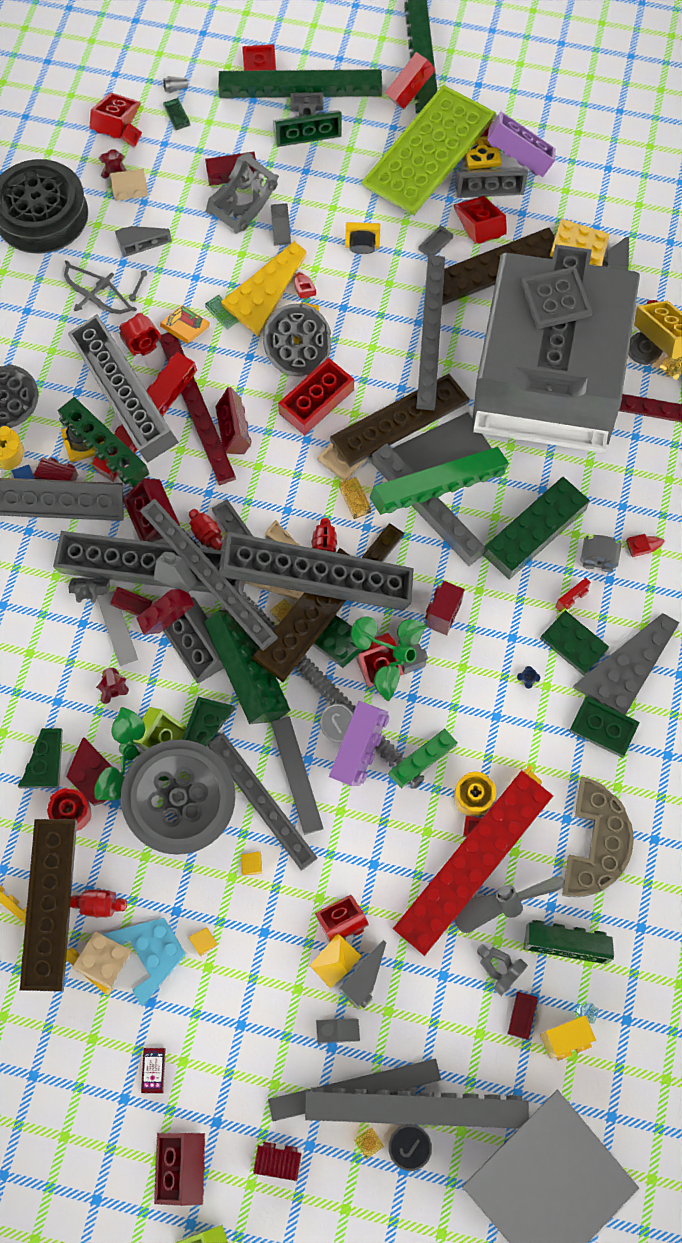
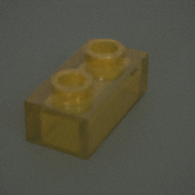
(355, 498)

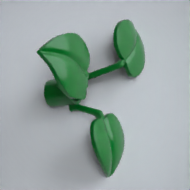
(409, 634)
(124, 730)

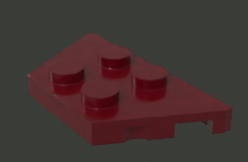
(86, 770)

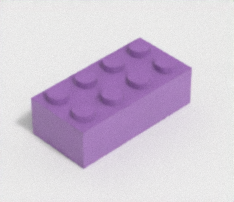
(521, 144)
(359, 744)

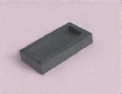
(436, 241)

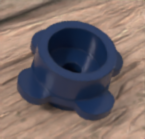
(528, 671)

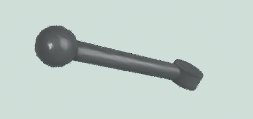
(132, 297)

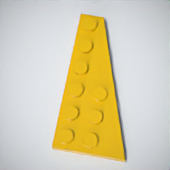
(262, 291)

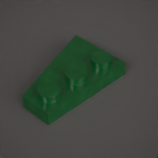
(206, 720)
(45, 762)

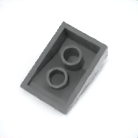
(361, 982)

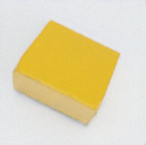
(251, 863)
(203, 941)

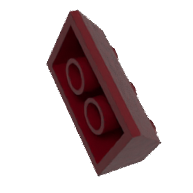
(232, 423)
(141, 496)
(179, 1169)

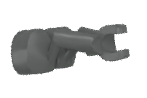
(513, 970)

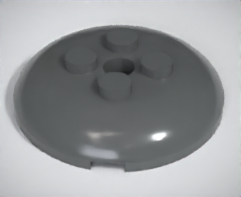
(313, 338)
(20, 395)

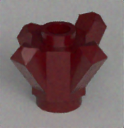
(113, 163)
(111, 685)

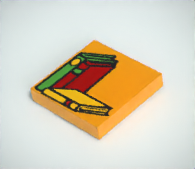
(184, 324)

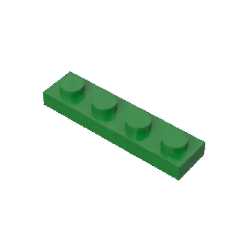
(422, 758)

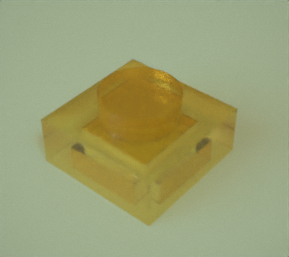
(281, 610)
(369, 1143)

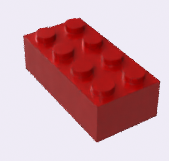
(316, 396)

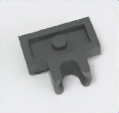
(306, 102)
(88, 588)

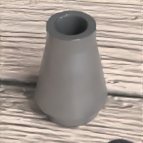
(174, 84)

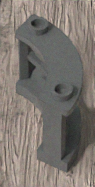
(221, 197)

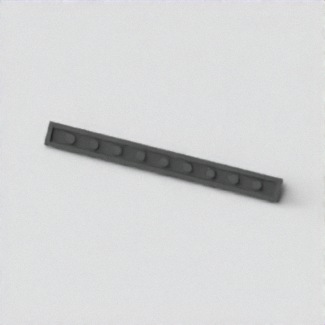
(430, 333)
(209, 574)

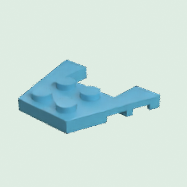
(156, 949)

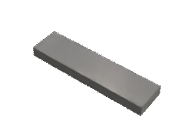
(117, 630)

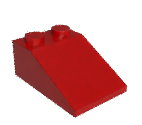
(113, 114)
(481, 219)

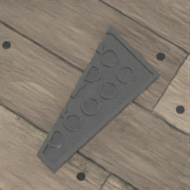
(624, 672)

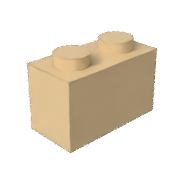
(129, 184)

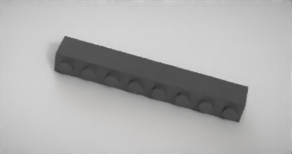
(432, 510)

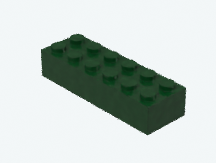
(535, 527)
(254, 686)

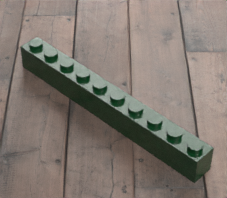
(420, 42)
(283, 82)

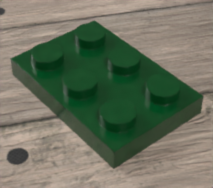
(337, 642)
(574, 642)
(604, 727)

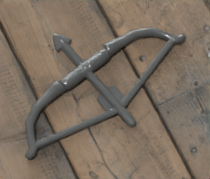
(101, 284)

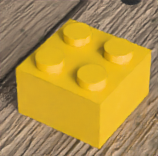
(567, 1037)

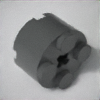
(601, 553)

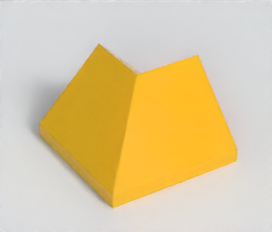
(335, 961)

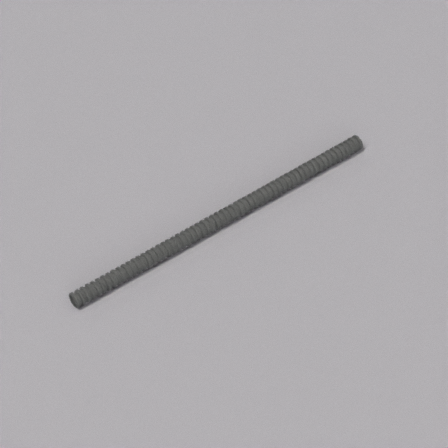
(331, 693)

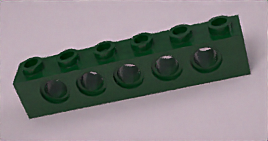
(136, 468)

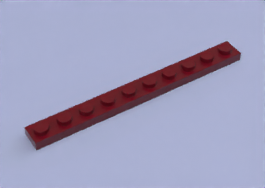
(651, 408)
(201, 418)

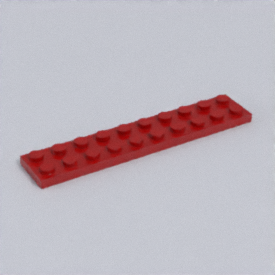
(472, 863)

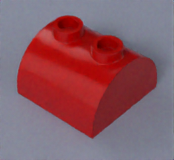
(342, 918)

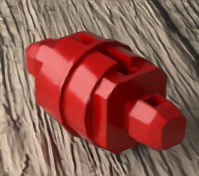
(205, 529)
(324, 536)
(98, 903)

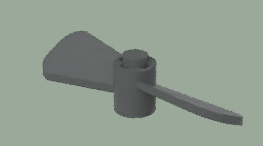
(506, 900)

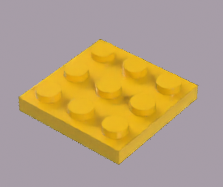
(582, 237)

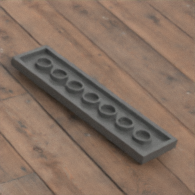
(61, 499)

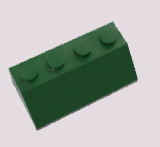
(308, 128)
(569, 943)

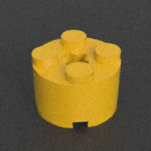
(10, 449)
(484, 789)

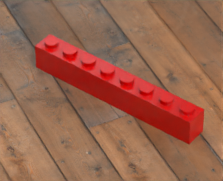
(163, 392)

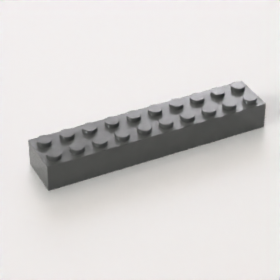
(123, 389)
(121, 559)
(315, 571)
(416, 1110)

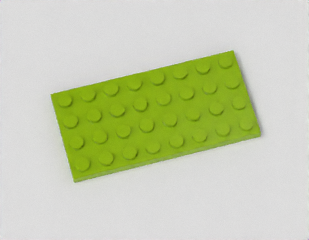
(428, 149)

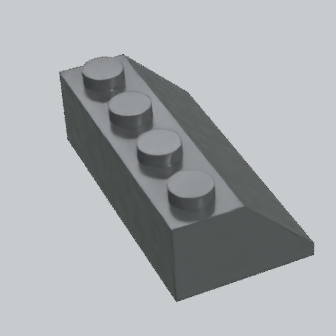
(491, 182)
(194, 643)

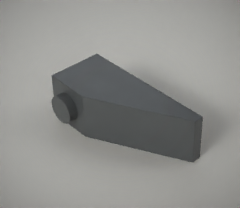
(139, 239)

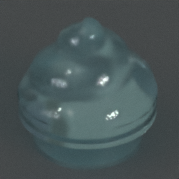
(589, 1010)

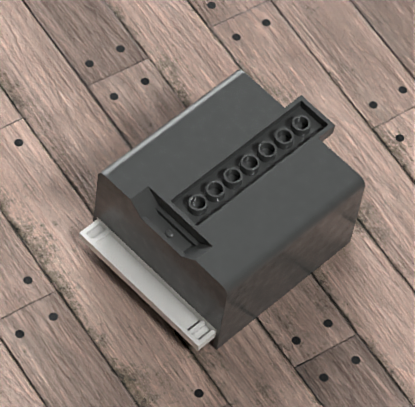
(559, 379)

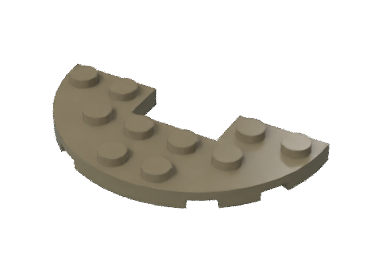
(610, 842)

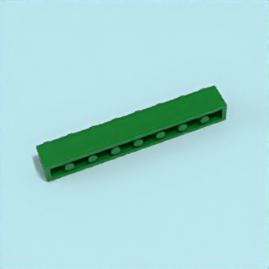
(438, 480)

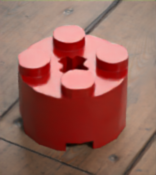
(139, 335)
(67, 798)

